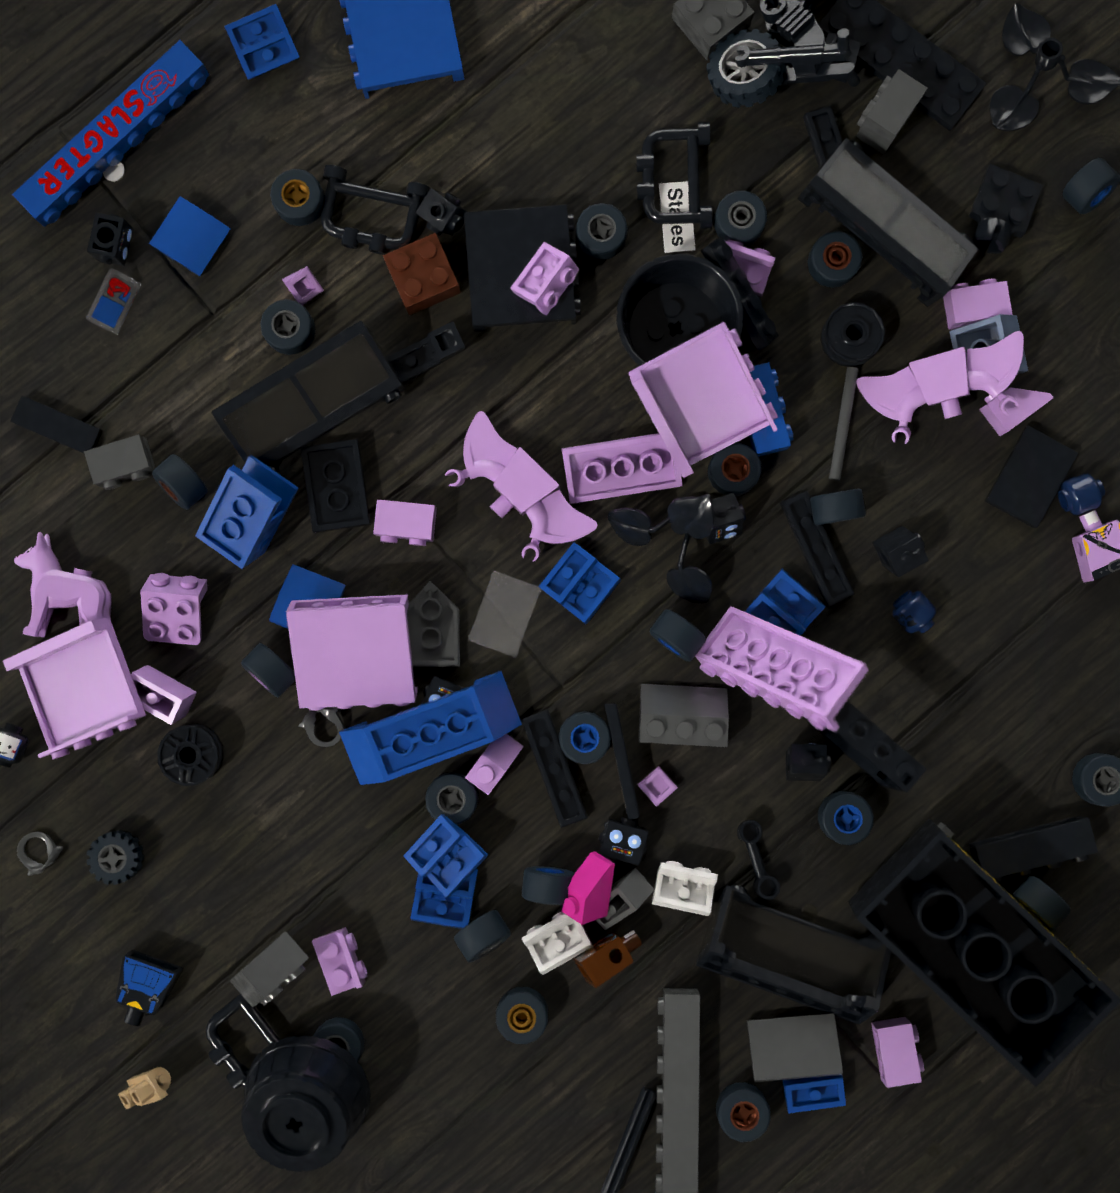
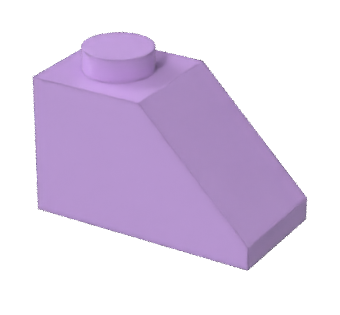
(1028, 402)
(494, 763)

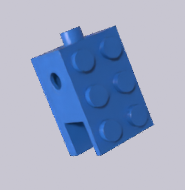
(246, 512)

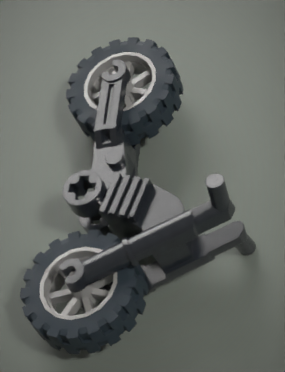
(756, 51)

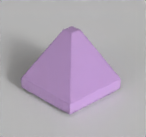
(303, 285)

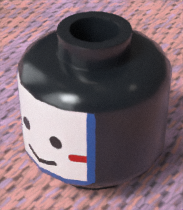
(12, 745)

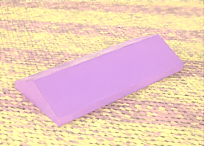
(619, 468)

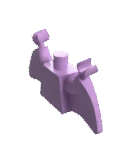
(944, 380)
(521, 486)

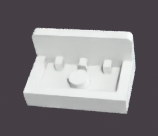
(684, 888)
(556, 942)

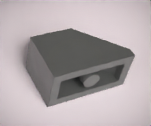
(626, 897)

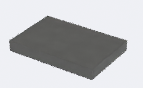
(794, 1047)

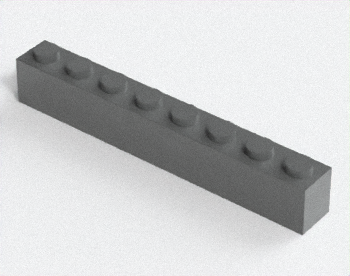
(678, 1091)

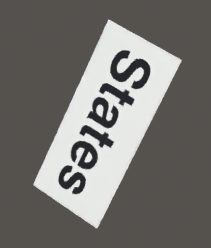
(675, 199)

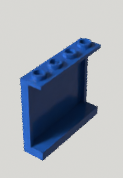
(401, 42)

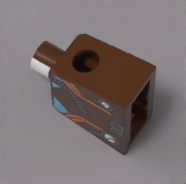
(595, 962)

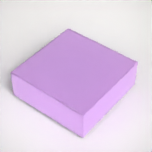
(657, 786)

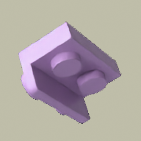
(754, 263)
(545, 278)
(339, 961)

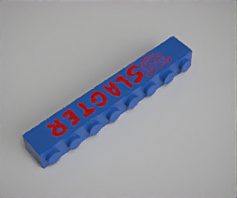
(112, 134)

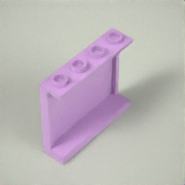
(703, 396)
(351, 652)
(79, 686)

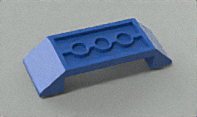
(431, 731)

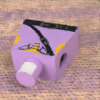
(1098, 547)

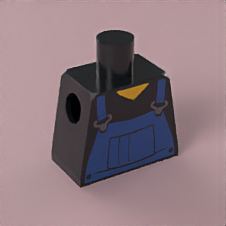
(144, 985)

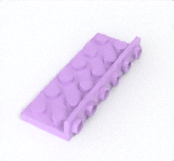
(780, 667)

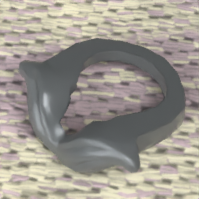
(332, 715)
(32, 866)

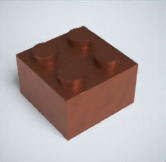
(422, 274)

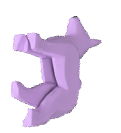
(59, 589)

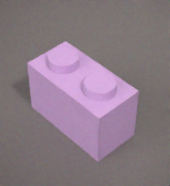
(975, 303)
(404, 521)
(162, 694)
(897, 1052)

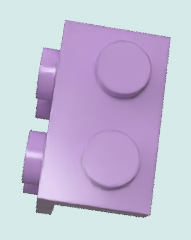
(172, 608)

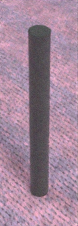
(843, 423)

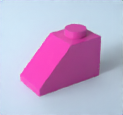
(590, 890)

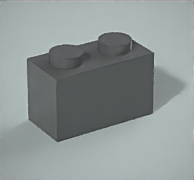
(120, 462)

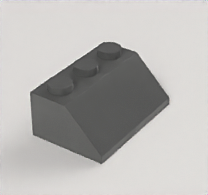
(683, 715)

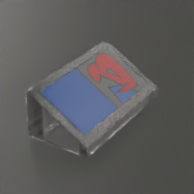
(113, 301)

